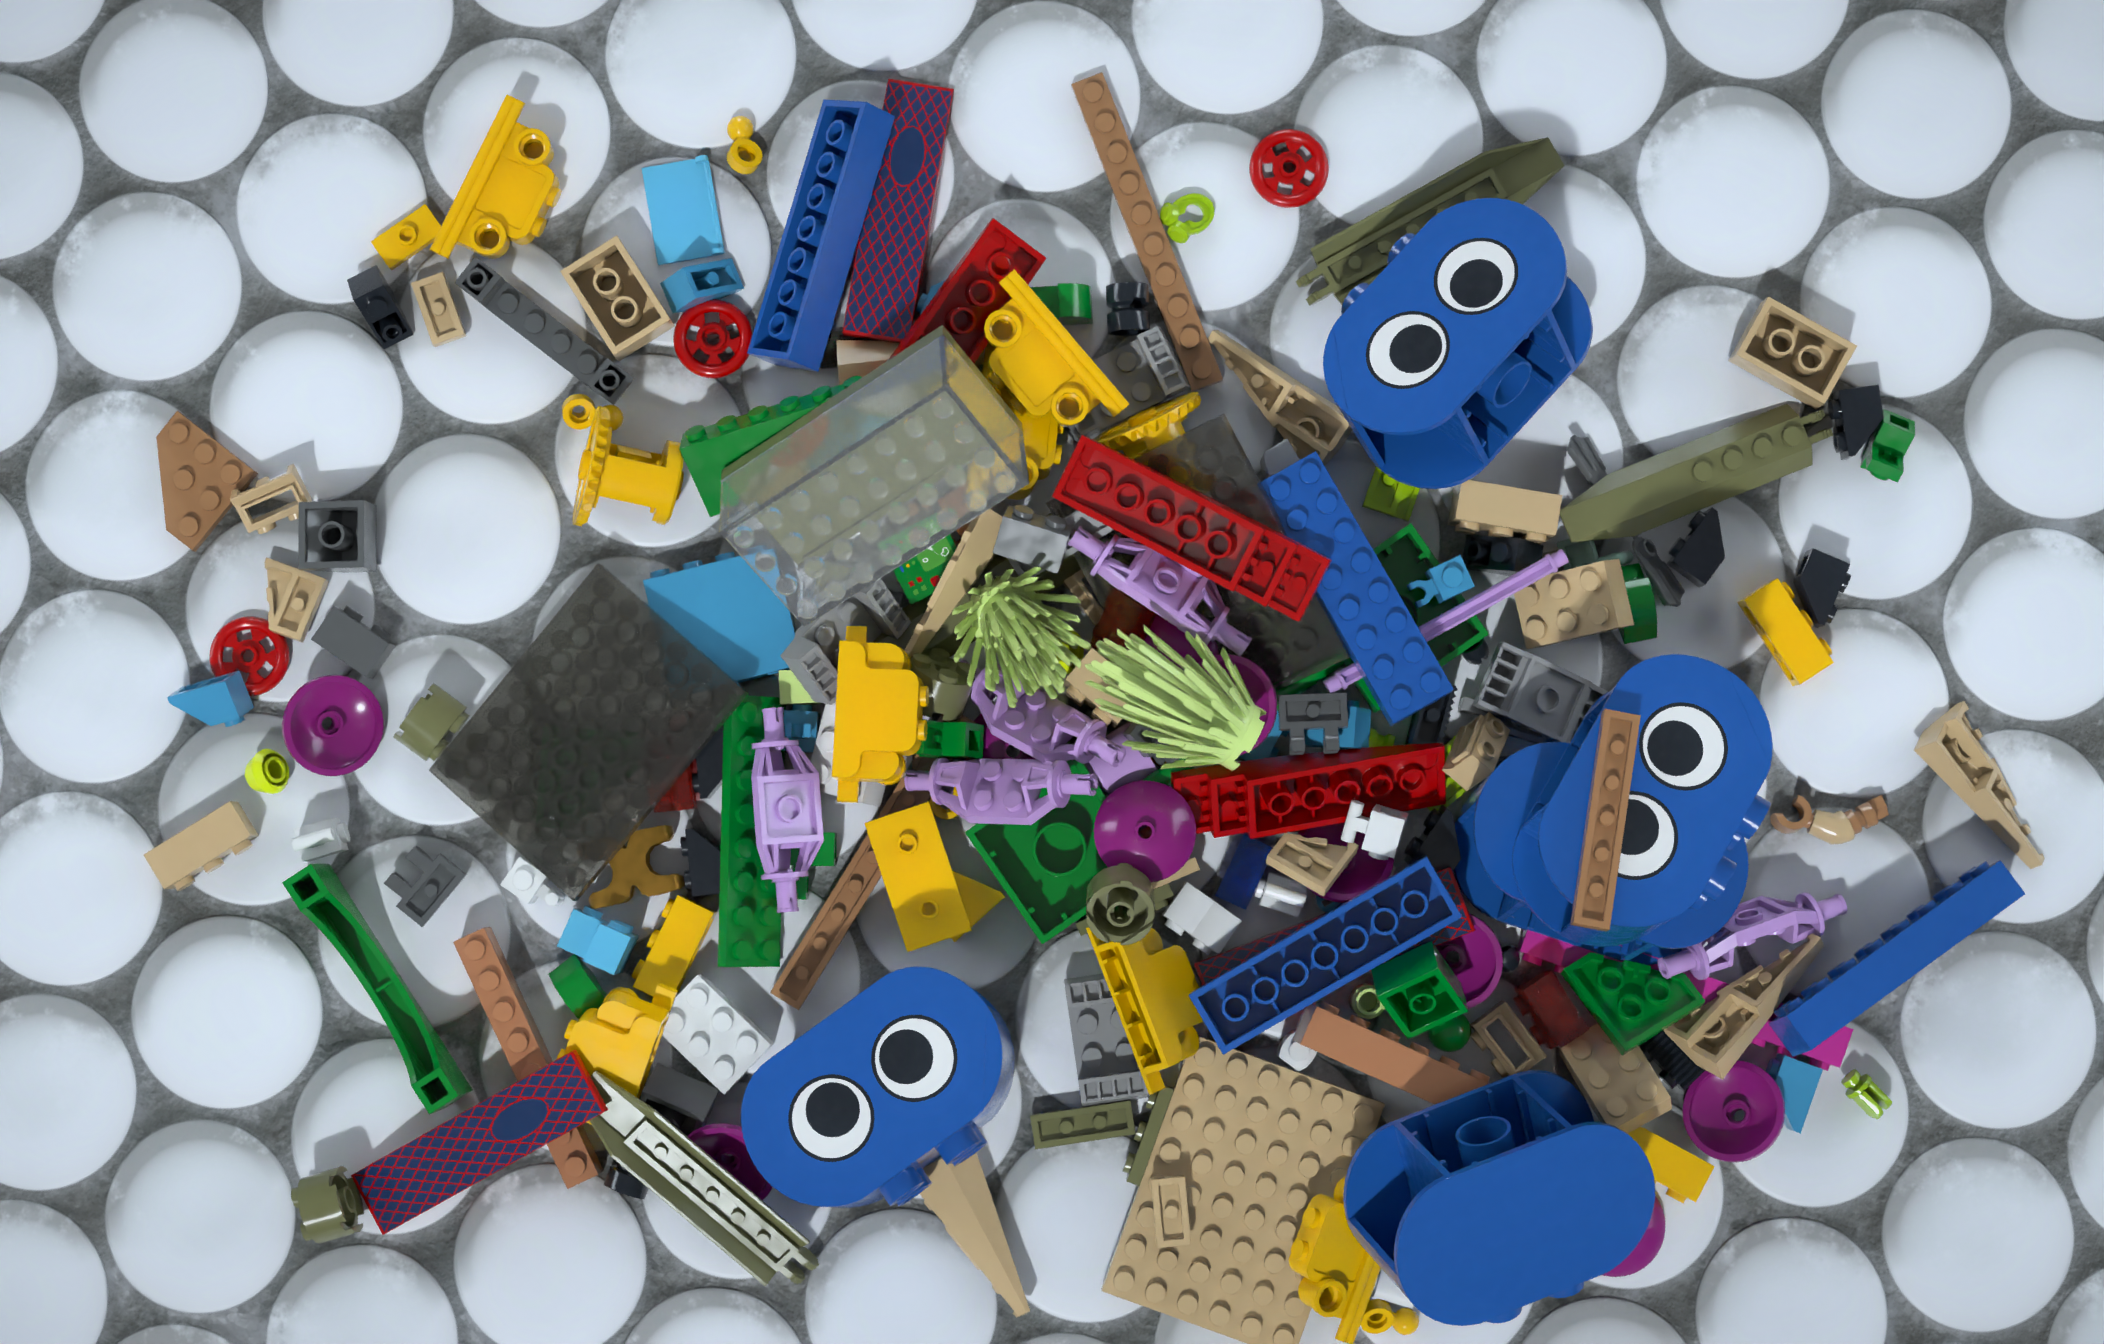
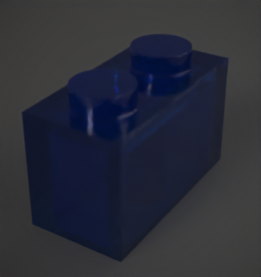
(1243, 872)

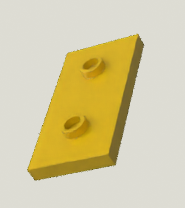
(918, 876)

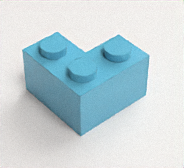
(598, 941)

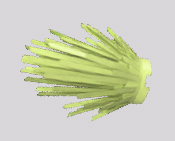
(1016, 625)
(1200, 716)

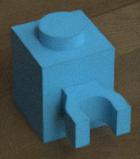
(1444, 581)
(802, 725)

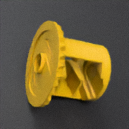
(1150, 426)
(626, 474)

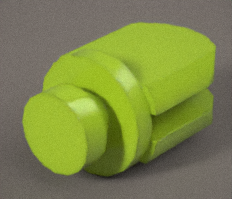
(1866, 1093)

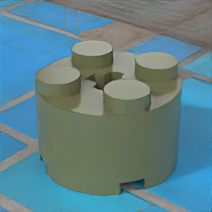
(945, 681)
(431, 723)
(1120, 904)
(328, 1205)

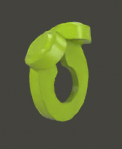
(1181, 231)

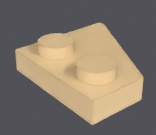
(292, 599)
(1311, 860)

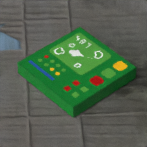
(922, 573)

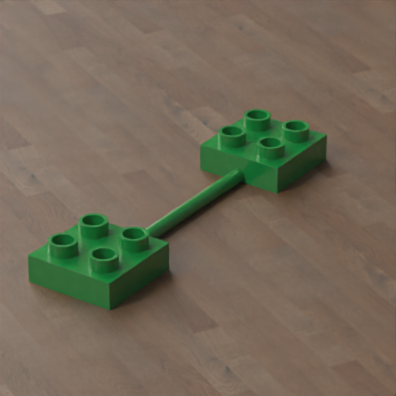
(1055, 858)

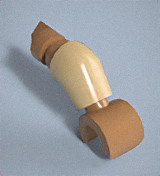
(1832, 827)

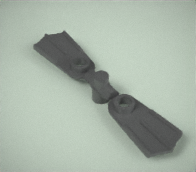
(1659, 574)

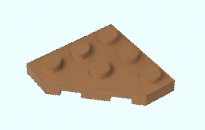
(196, 480)

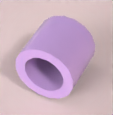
(1132, 769)

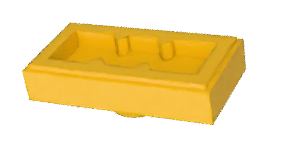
(407, 237)

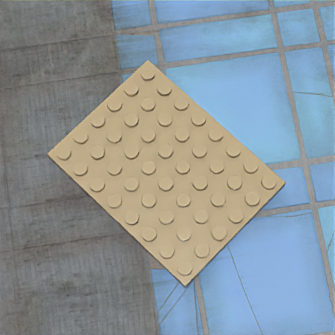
(1252, 1158)

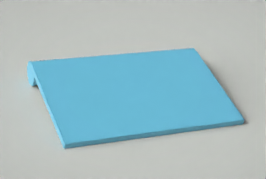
(683, 210)

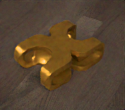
(633, 869)

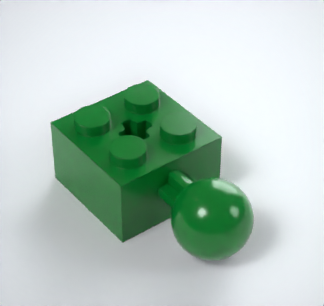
(1424, 996)

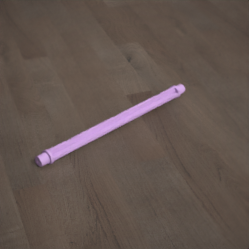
(1467, 609)

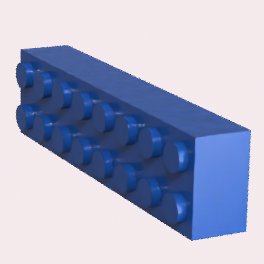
(821, 234)
(1358, 592)
(1325, 955)
(1896, 958)

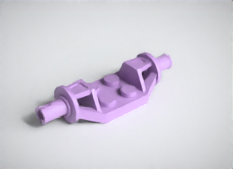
(1162, 587)
(1043, 725)
(1001, 788)
(785, 809)
(1751, 921)

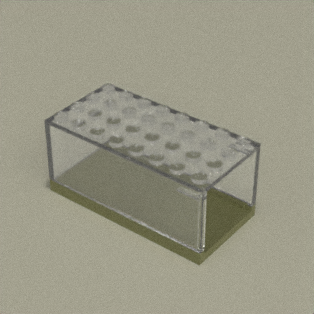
(872, 477)

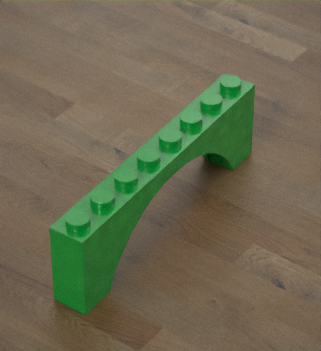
(720, 444)
(428, 1062)

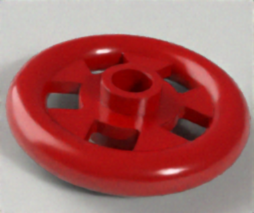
(1294, 141)
(687, 348)
(259, 627)

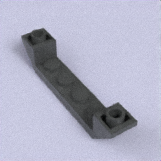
(544, 331)

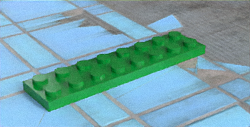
(747, 904)

